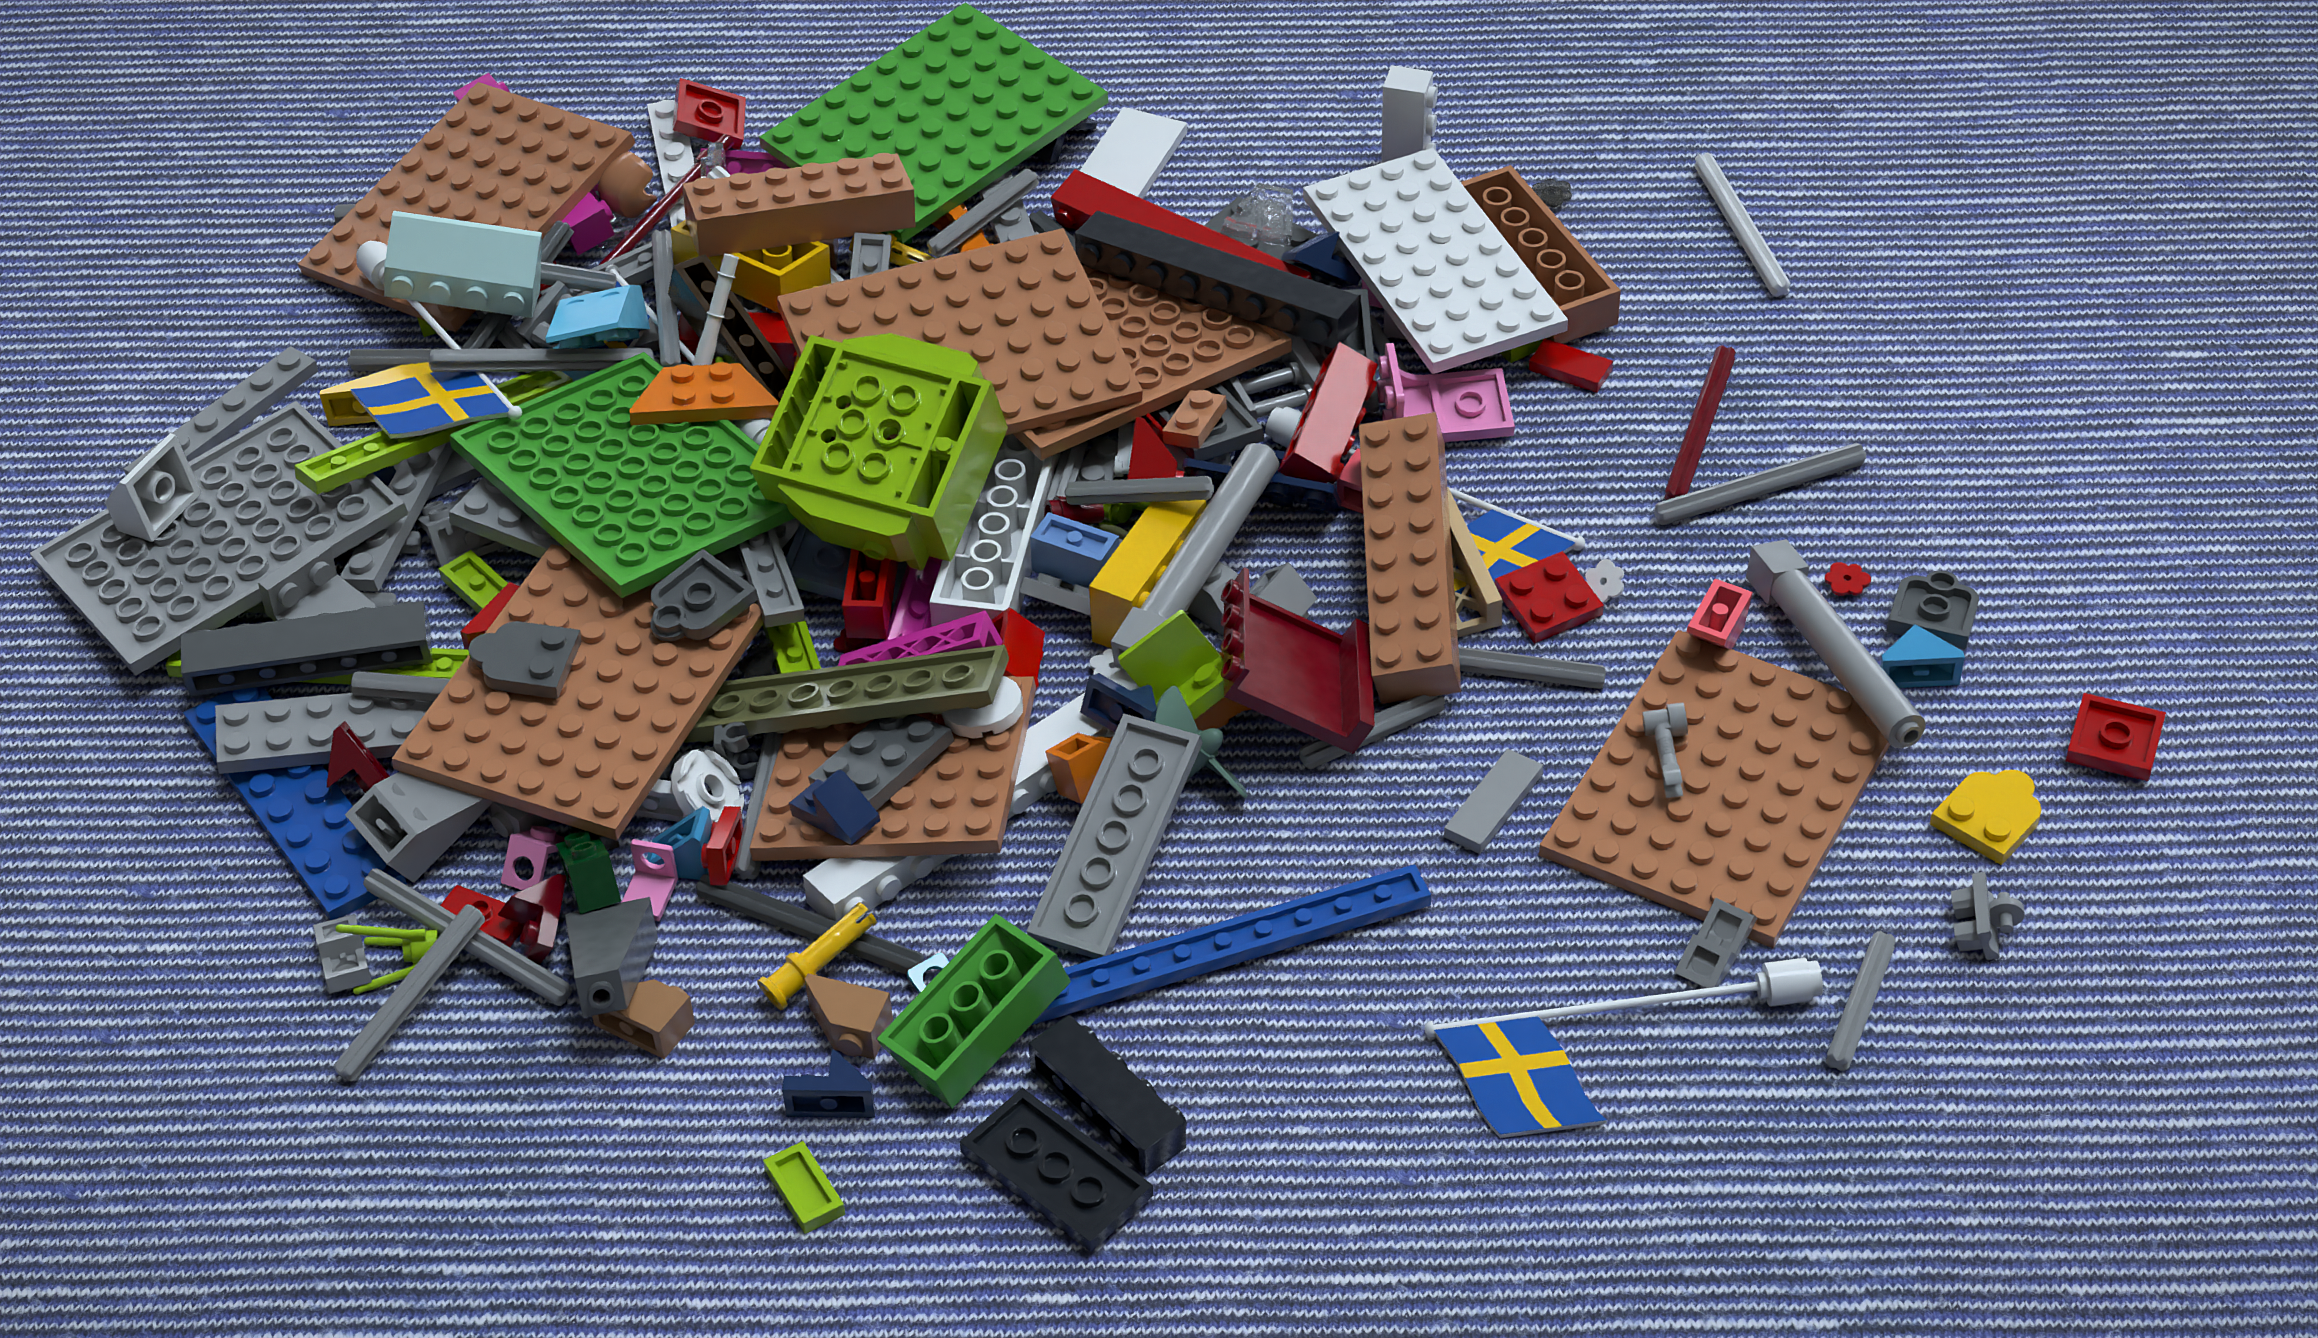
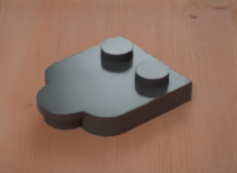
(698, 599)
(1935, 605)
(526, 657)

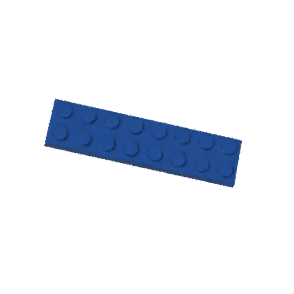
(301, 818)

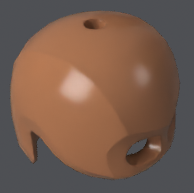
(624, 186)

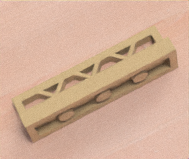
(1475, 575)

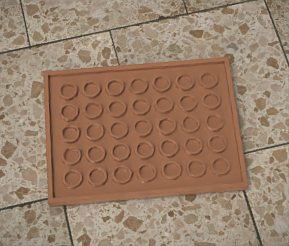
(483, 163)
(1010, 305)
(1171, 351)
(608, 732)
(1763, 787)

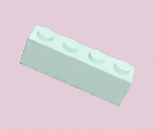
(463, 264)

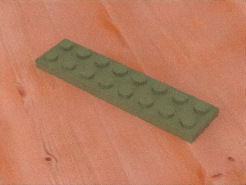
(856, 692)

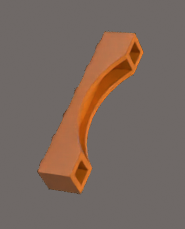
(1080, 756)

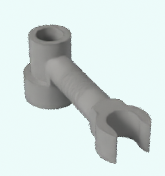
(1665, 725)

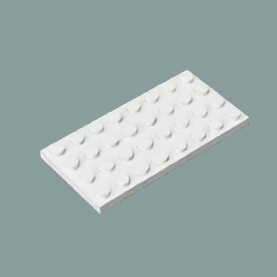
(1434, 260)

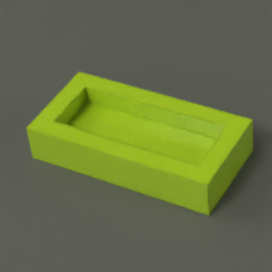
(804, 1187)

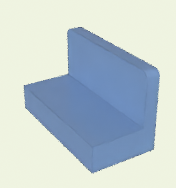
(1070, 549)

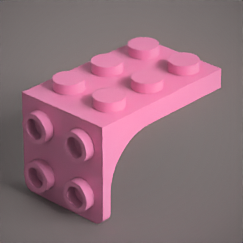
(1465, 402)

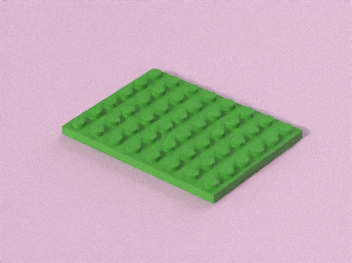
(951, 103)
(618, 492)

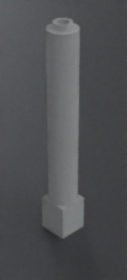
(1201, 547)
(1782, 578)

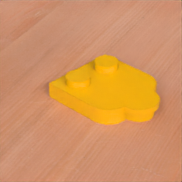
(1990, 813)

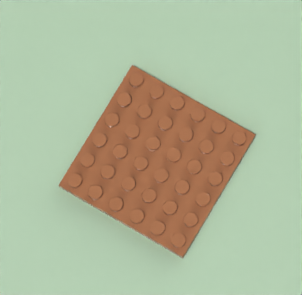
(946, 809)

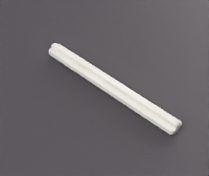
(1742, 225)

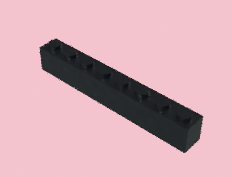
(1217, 279)

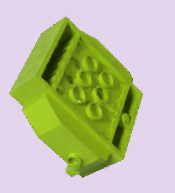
(875, 493)

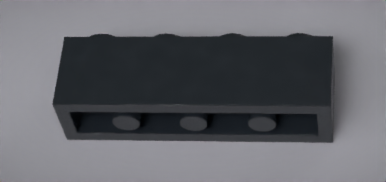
(1108, 1095)

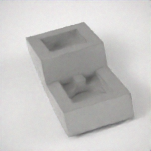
(1716, 945)
(341, 955)

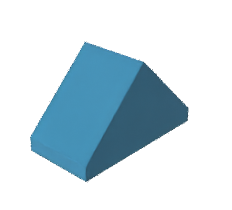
(1922, 660)
(687, 843)

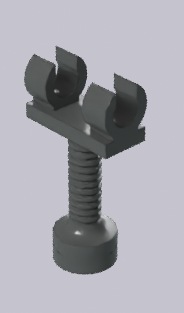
(725, 745)

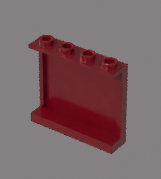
(1297, 668)

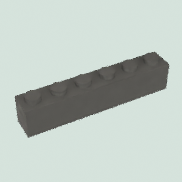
(305, 648)

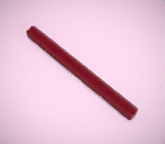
(1700, 422)

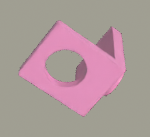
(535, 846)
(652, 879)

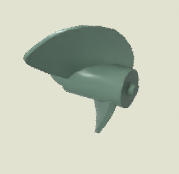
(1175, 713)

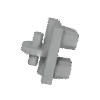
(536, 328)
(1989, 914)

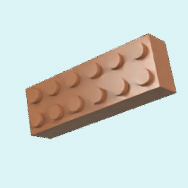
(799, 204)
(1548, 251)

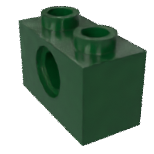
(588, 871)

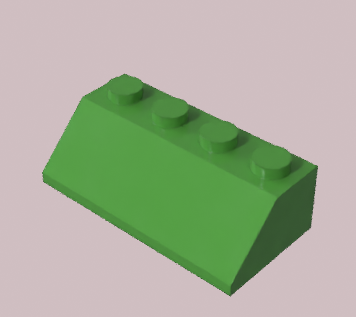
(974, 1009)

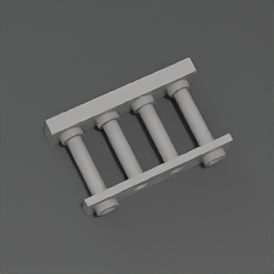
(1300, 370)

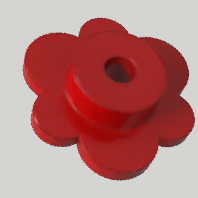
(1157, 428)
(1847, 579)

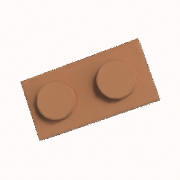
(1194, 419)

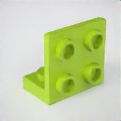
(1178, 657)

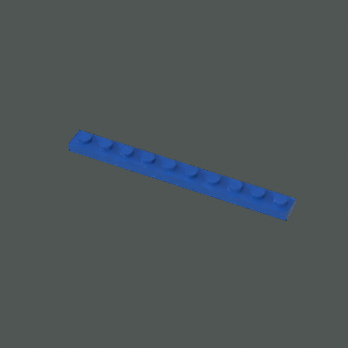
(1239, 940)

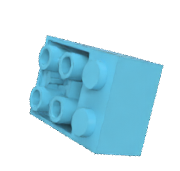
(598, 317)

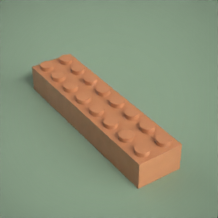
(1409, 559)

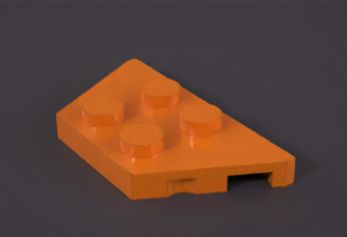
(702, 395)

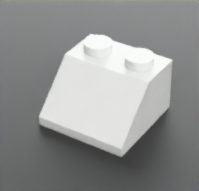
(154, 492)

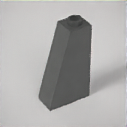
(610, 953)

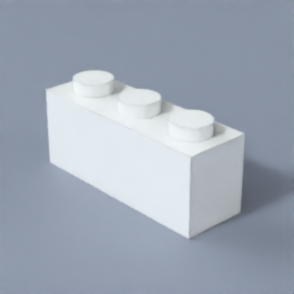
(1408, 112)

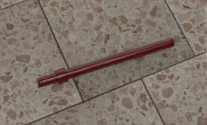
(660, 210)

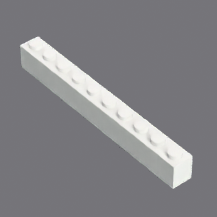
(843, 882)

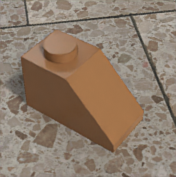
(849, 1014)
(654, 1018)

